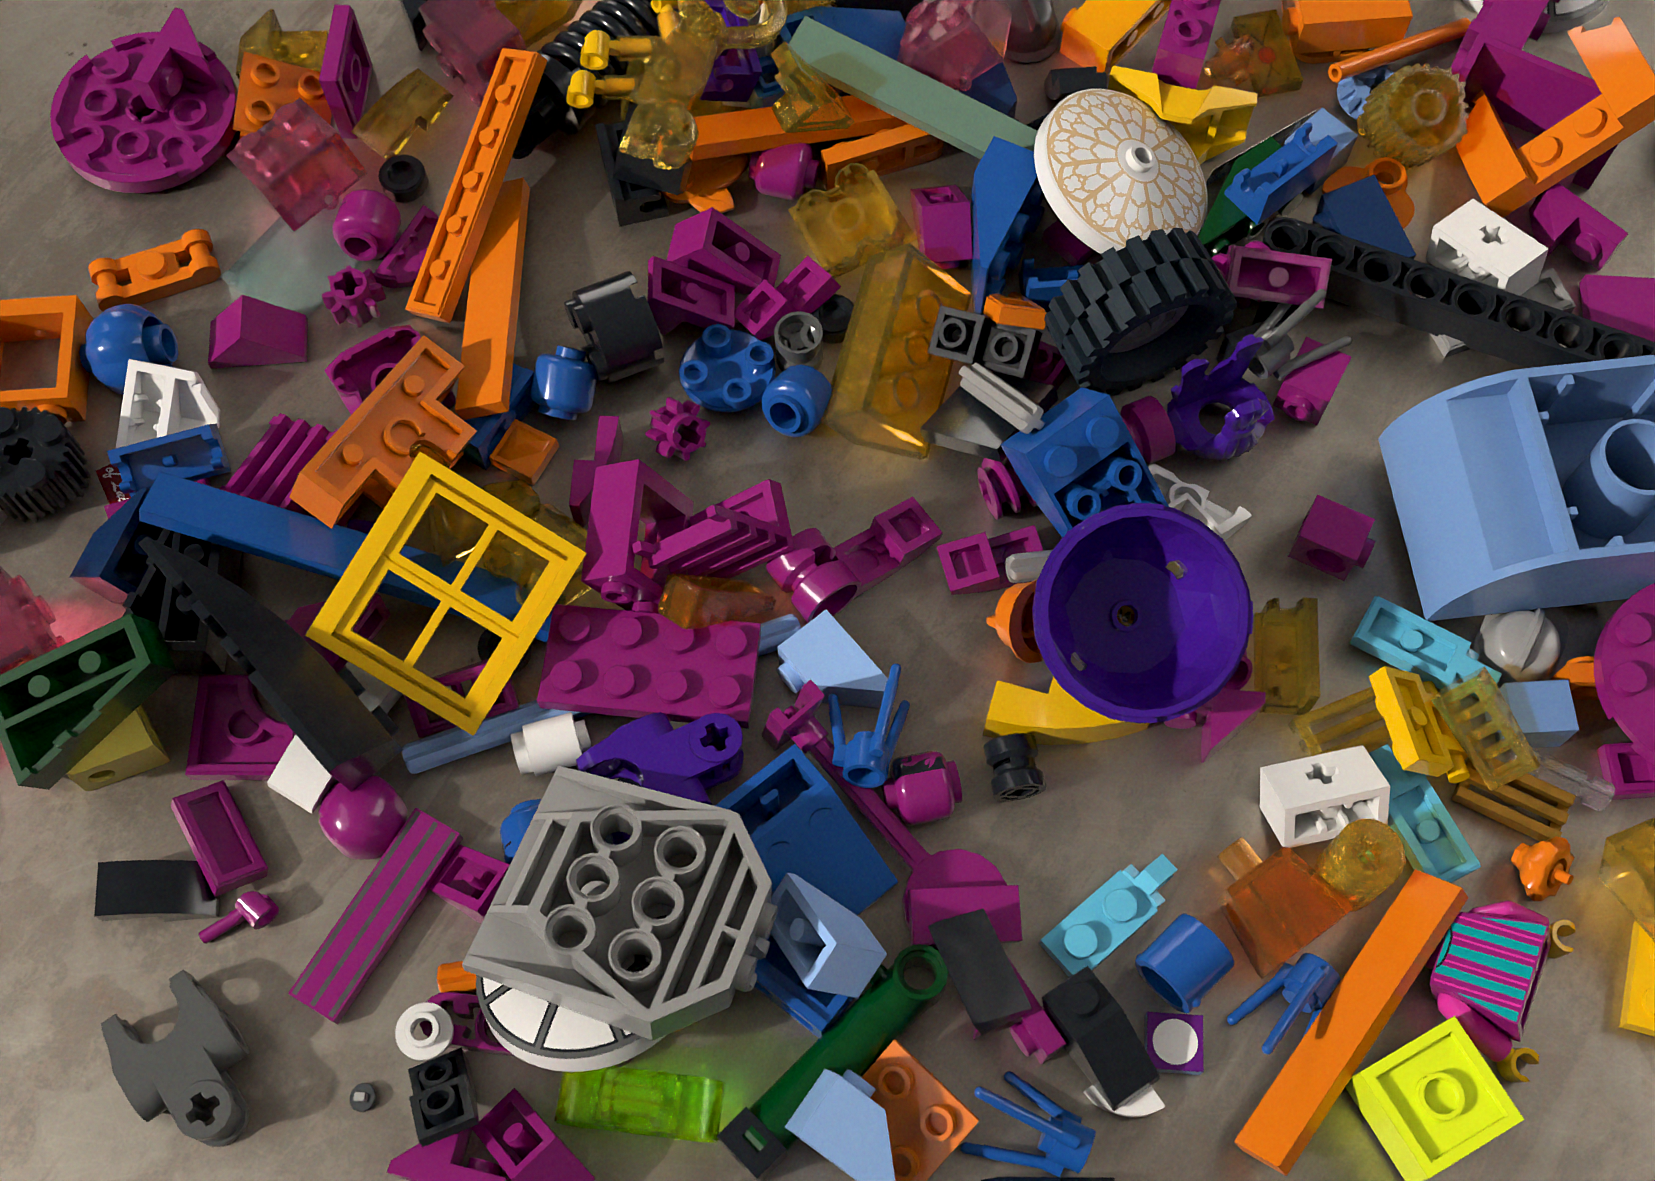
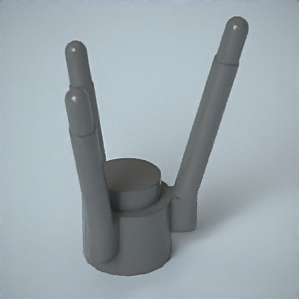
(1275, 351)

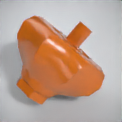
(1544, 866)

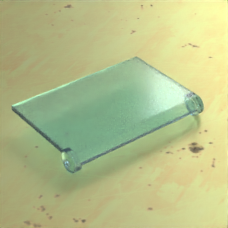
(290, 265)

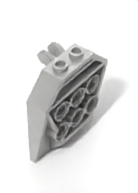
(695, 952)

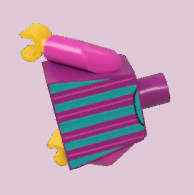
(1490, 975)

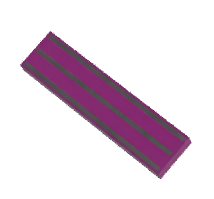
(375, 916)

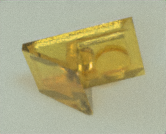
(292, 47)
(808, 99)

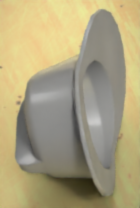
(1523, 644)

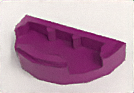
(405, 258)

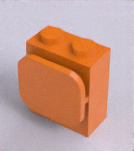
(1342, 28)

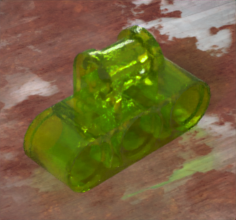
(642, 1103)

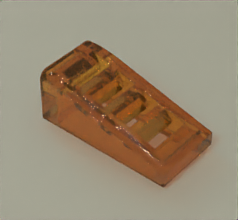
(707, 601)

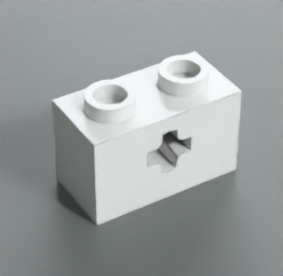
(1486, 249)
(1322, 794)

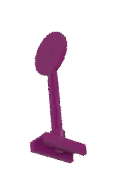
(938, 870)

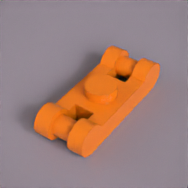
(155, 271)

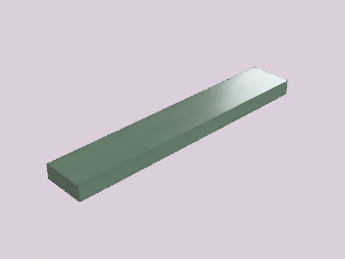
(905, 91)

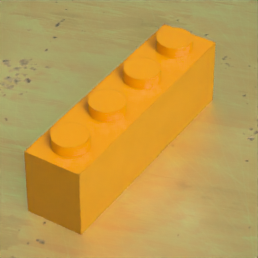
(1108, 30)

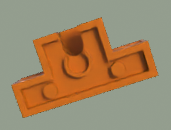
(386, 435)

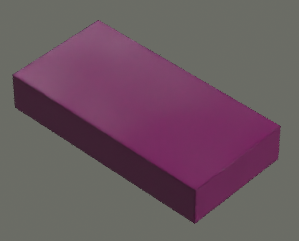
(219, 838)
(936, 904)

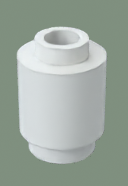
(550, 744)

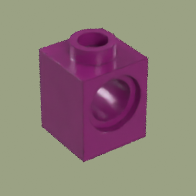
(1310, 388)
(1333, 538)

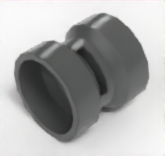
(793, 335)

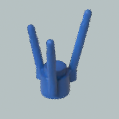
(869, 753)
(1306, 988)
(1062, 1136)

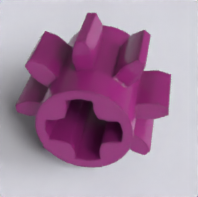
(353, 296)
(690, 431)

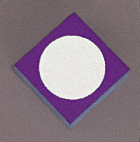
(1175, 1042)

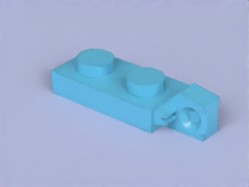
(1416, 645)
(1423, 823)
(1108, 917)

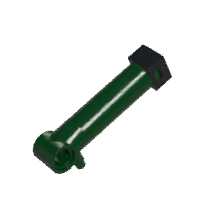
(853, 1042)

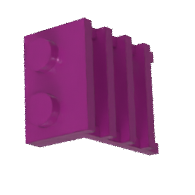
(277, 460)
(727, 536)

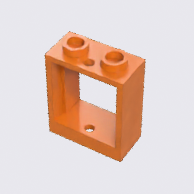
(50, 319)

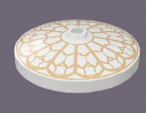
(1117, 170)

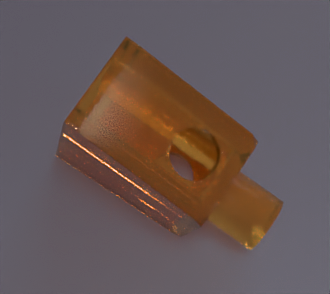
(1276, 904)

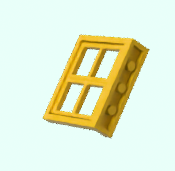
(382, 552)

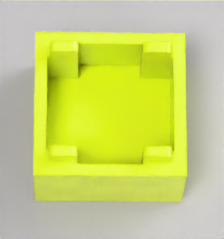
(1433, 1101)

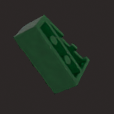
(78, 695)

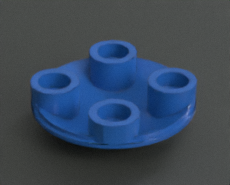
(726, 369)

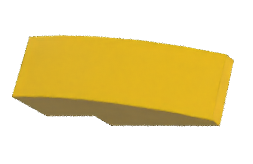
(1050, 717)

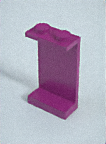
(1527, 91)

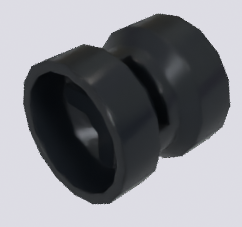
(1014, 767)

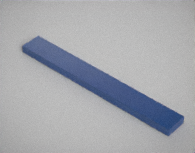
(305, 542)

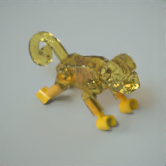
(673, 74)

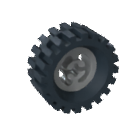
(1140, 311)

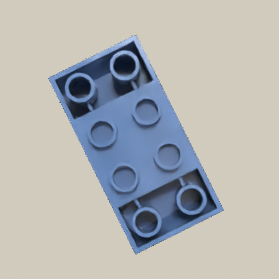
(1529, 488)

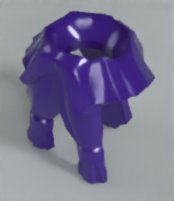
(1223, 385)

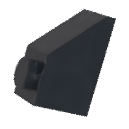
(1100, 1038)

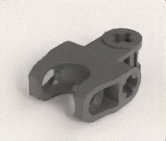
(185, 1068)

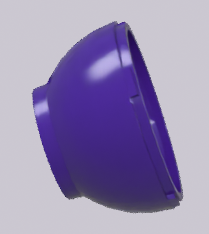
(1183, 630)

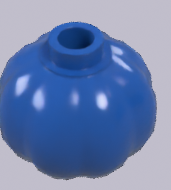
(122, 335)

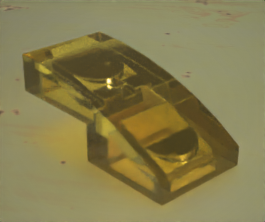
(398, 113)

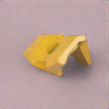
(1206, 119)

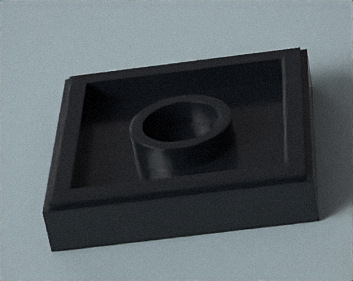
(973, 427)

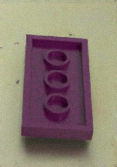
(647, 665)

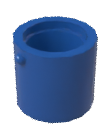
(1184, 963)

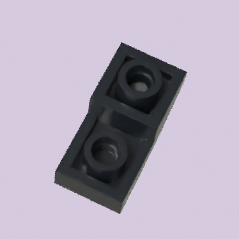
(978, 339)
(443, 1097)

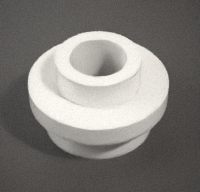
(437, 1042)

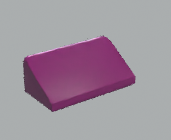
(1276, 275)

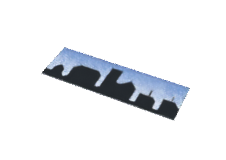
(1280, 137)

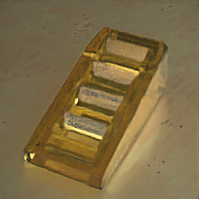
(1502, 719)

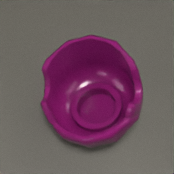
(362, 820)

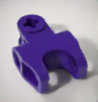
(669, 759)

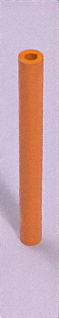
(1398, 50)

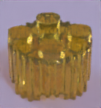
(1415, 115)

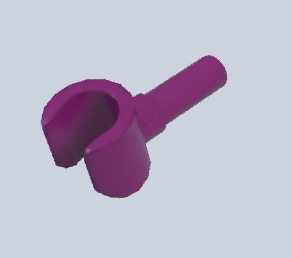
(251, 906)

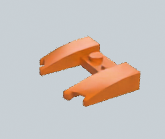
(1514, 176)

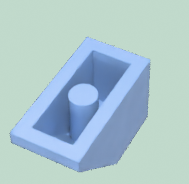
(832, 662)
(824, 939)
(846, 1126)

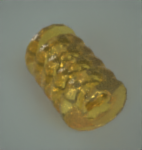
(1362, 861)

